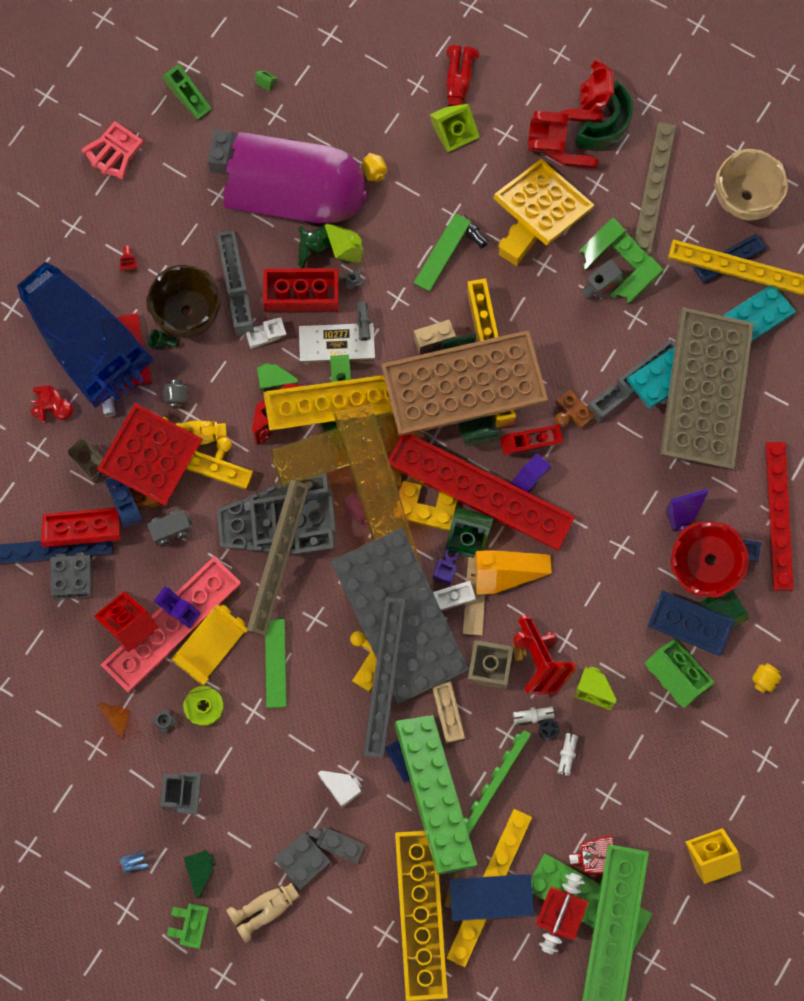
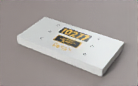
(322, 341)

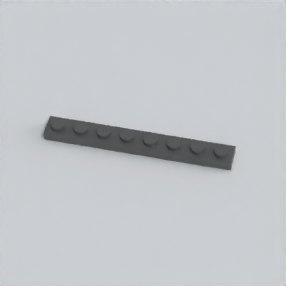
(384, 677)

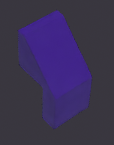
(531, 473)
(177, 607)

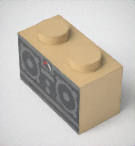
(430, 337)

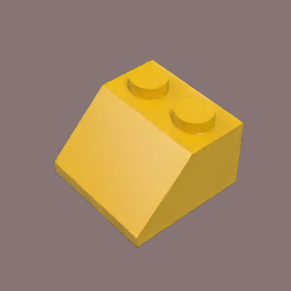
(714, 856)

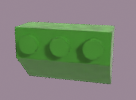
(679, 672)

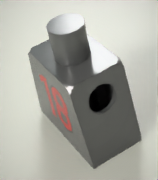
(603, 280)

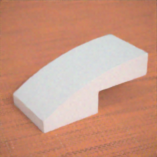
(266, 333)

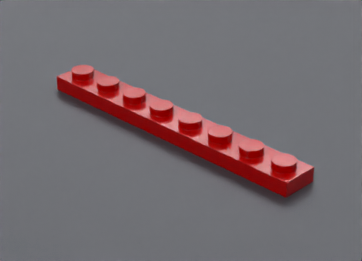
(779, 516)

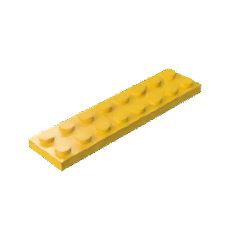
(321, 401)

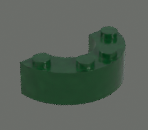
(608, 133)

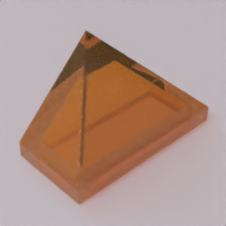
(117, 717)

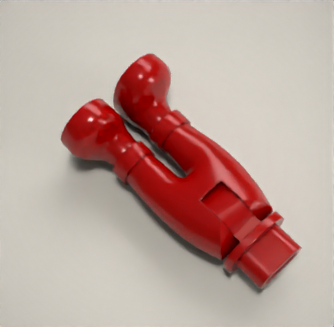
(458, 84)

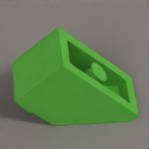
(273, 377)

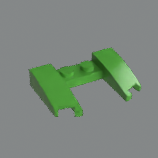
(645, 267)

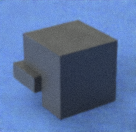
(181, 792)

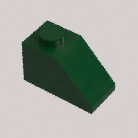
(200, 870)

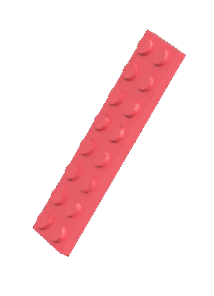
(204, 591)

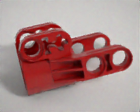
(549, 135)

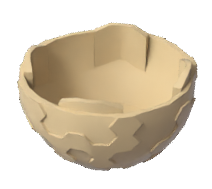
(755, 174)

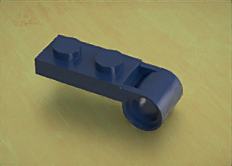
(124, 503)

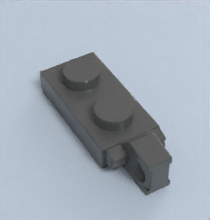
(338, 844)

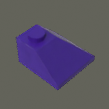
(684, 509)

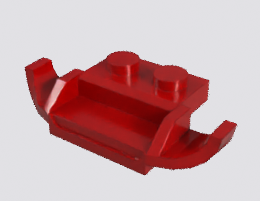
(597, 89)

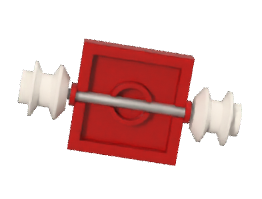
(561, 913)

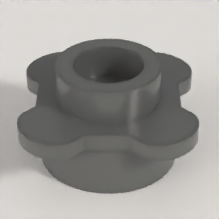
(350, 284)
(159, 721)

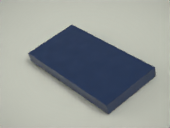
(691, 623)
(491, 897)

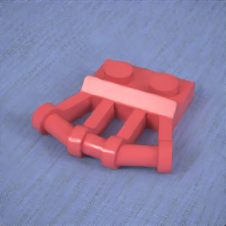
(121, 141)

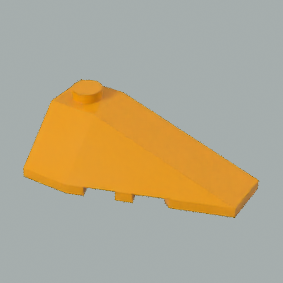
(506, 570)

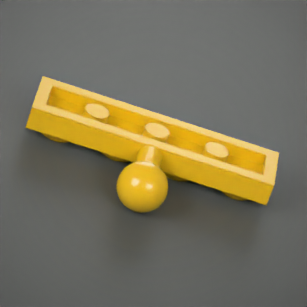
(219, 469)
(365, 675)

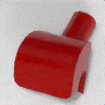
(127, 260)

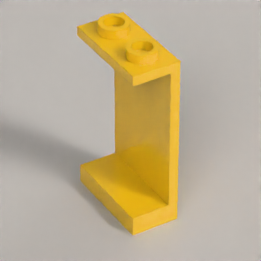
(209, 643)

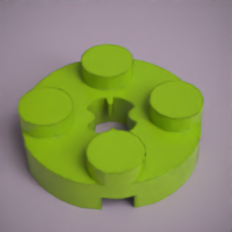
(194, 699)

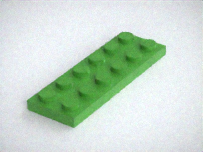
(553, 873)

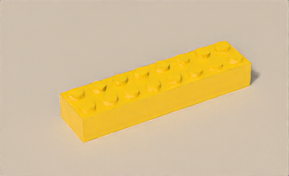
(420, 919)

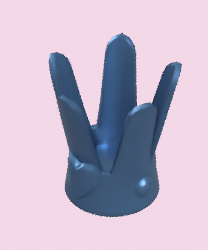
(128, 861)

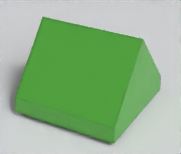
(265, 80)

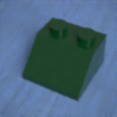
(468, 532)

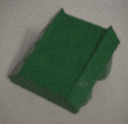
(727, 605)

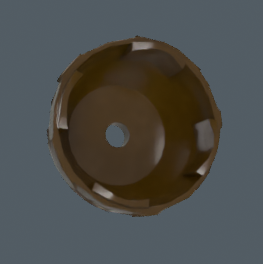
(180, 289)

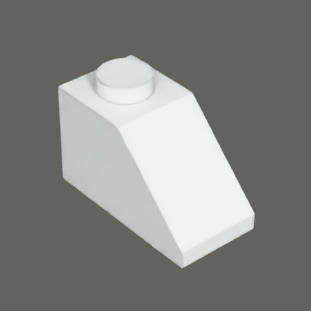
(341, 786)

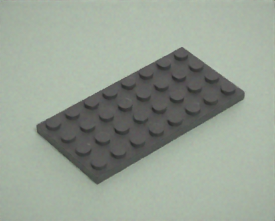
(426, 645)

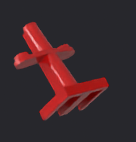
(550, 674)

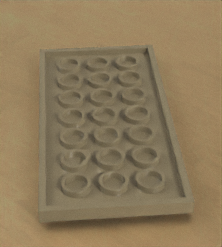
(706, 389)

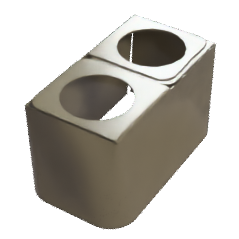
(80, 446)

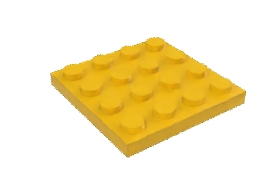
(543, 201)

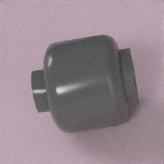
(175, 394)

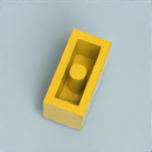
(516, 244)

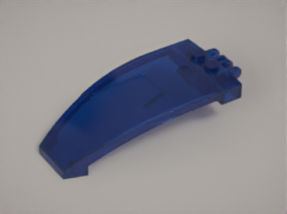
(83, 335)

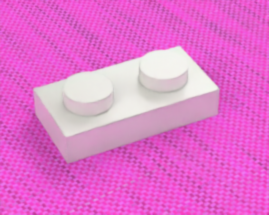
(455, 596)

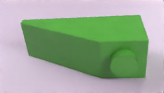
(186, 91)

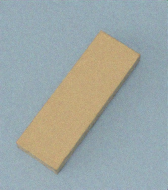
(448, 712)

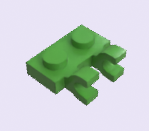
(193, 927)

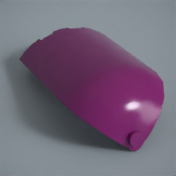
(293, 180)

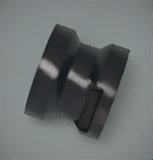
(548, 725)

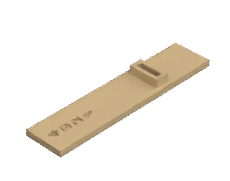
(474, 610)

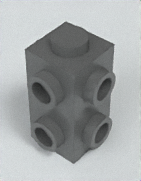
(170, 527)

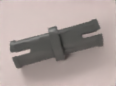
(363, 321)

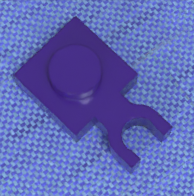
(445, 569)

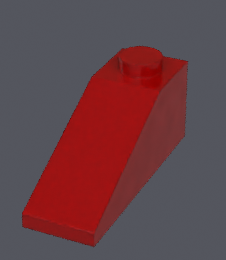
(531, 439)

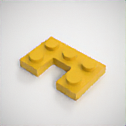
(435, 517)

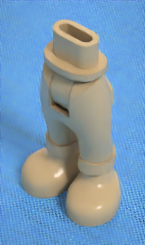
(272, 902)

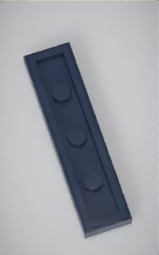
(746, 249)

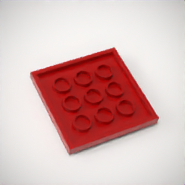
(150, 454)

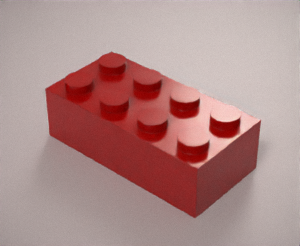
(301, 290)

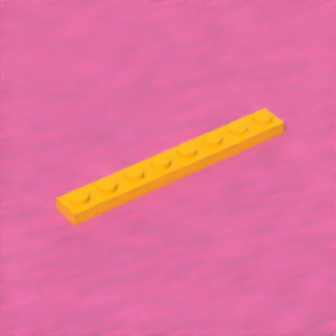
(736, 267)
(498, 866)

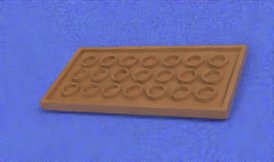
(464, 383)

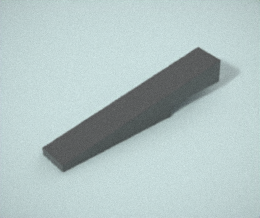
(235, 282)
(621, 390)

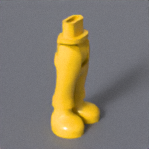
(206, 430)

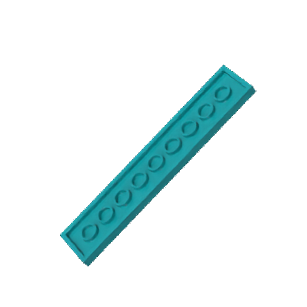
(764, 310)

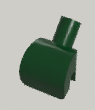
(159, 340)

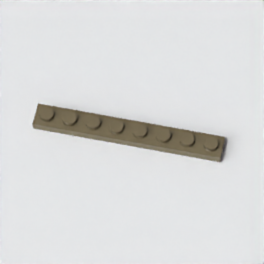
(654, 186)
(277, 557)

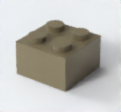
(490, 665)

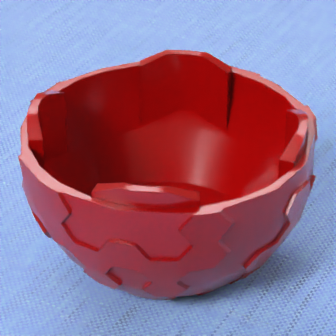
(690, 553)

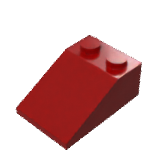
(126, 621)

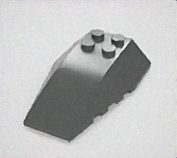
(254, 520)

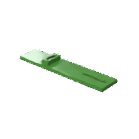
(442, 252)
(275, 664)

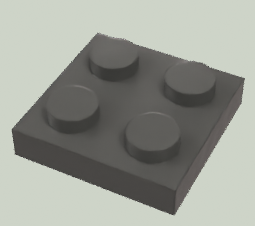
(302, 860)

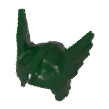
(312, 242)

